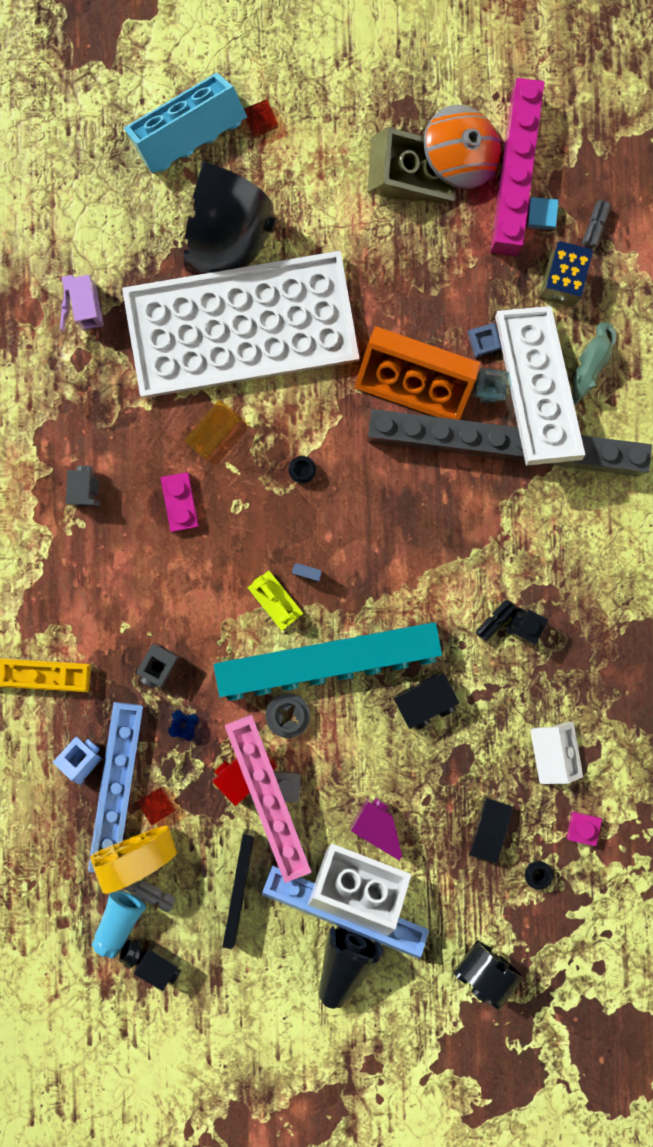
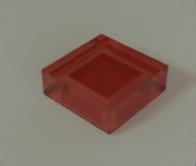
(260, 118)
(156, 805)

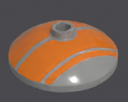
(454, 155)

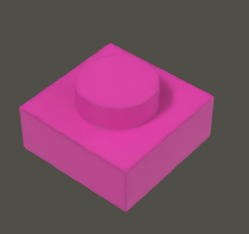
(584, 828)

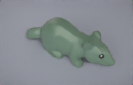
(593, 360)

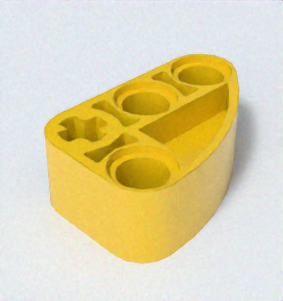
(133, 859)

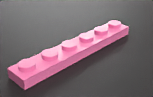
(268, 798)

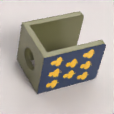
(566, 274)

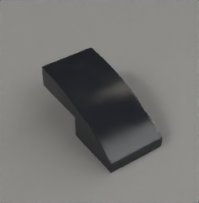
(491, 831)

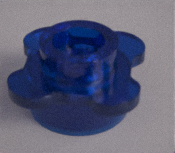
(176, 729)

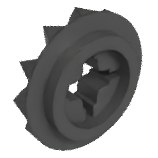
(290, 728)

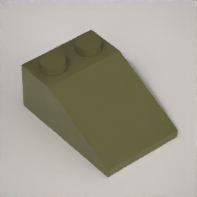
(402, 170)

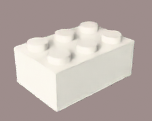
(359, 890)

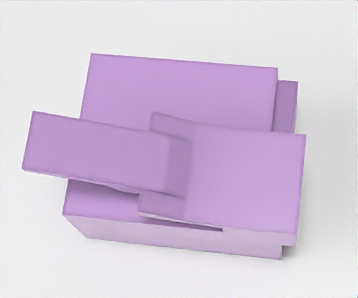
(84, 302)

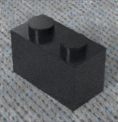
(426, 700)

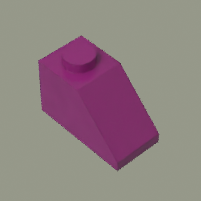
(377, 826)

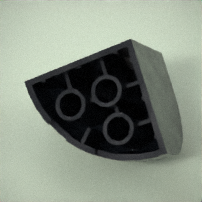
(227, 223)

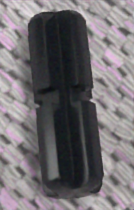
(500, 616)

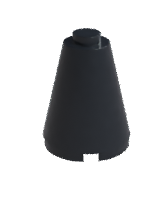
(345, 965)

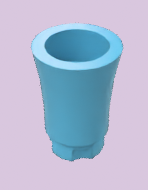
(117, 922)

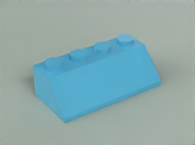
(186, 122)

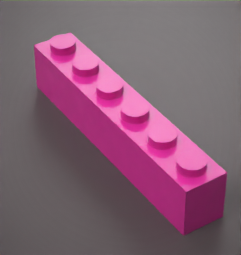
(517, 167)

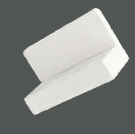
(557, 754)

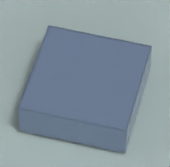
(484, 340)
(307, 572)

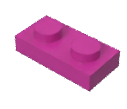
(179, 502)

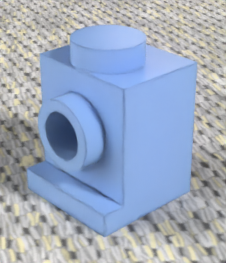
(70, 759)

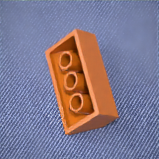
(416, 374)

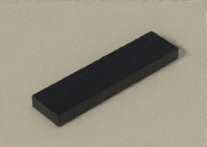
(238, 889)

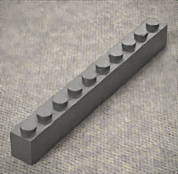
(499, 442)

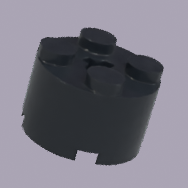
(489, 974)

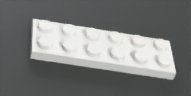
(539, 386)

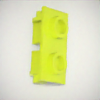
(275, 600)

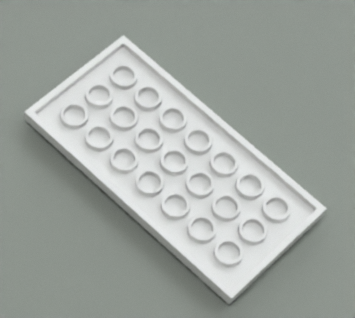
(240, 324)

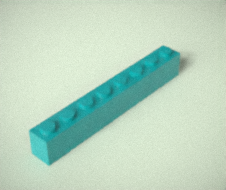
(327, 659)

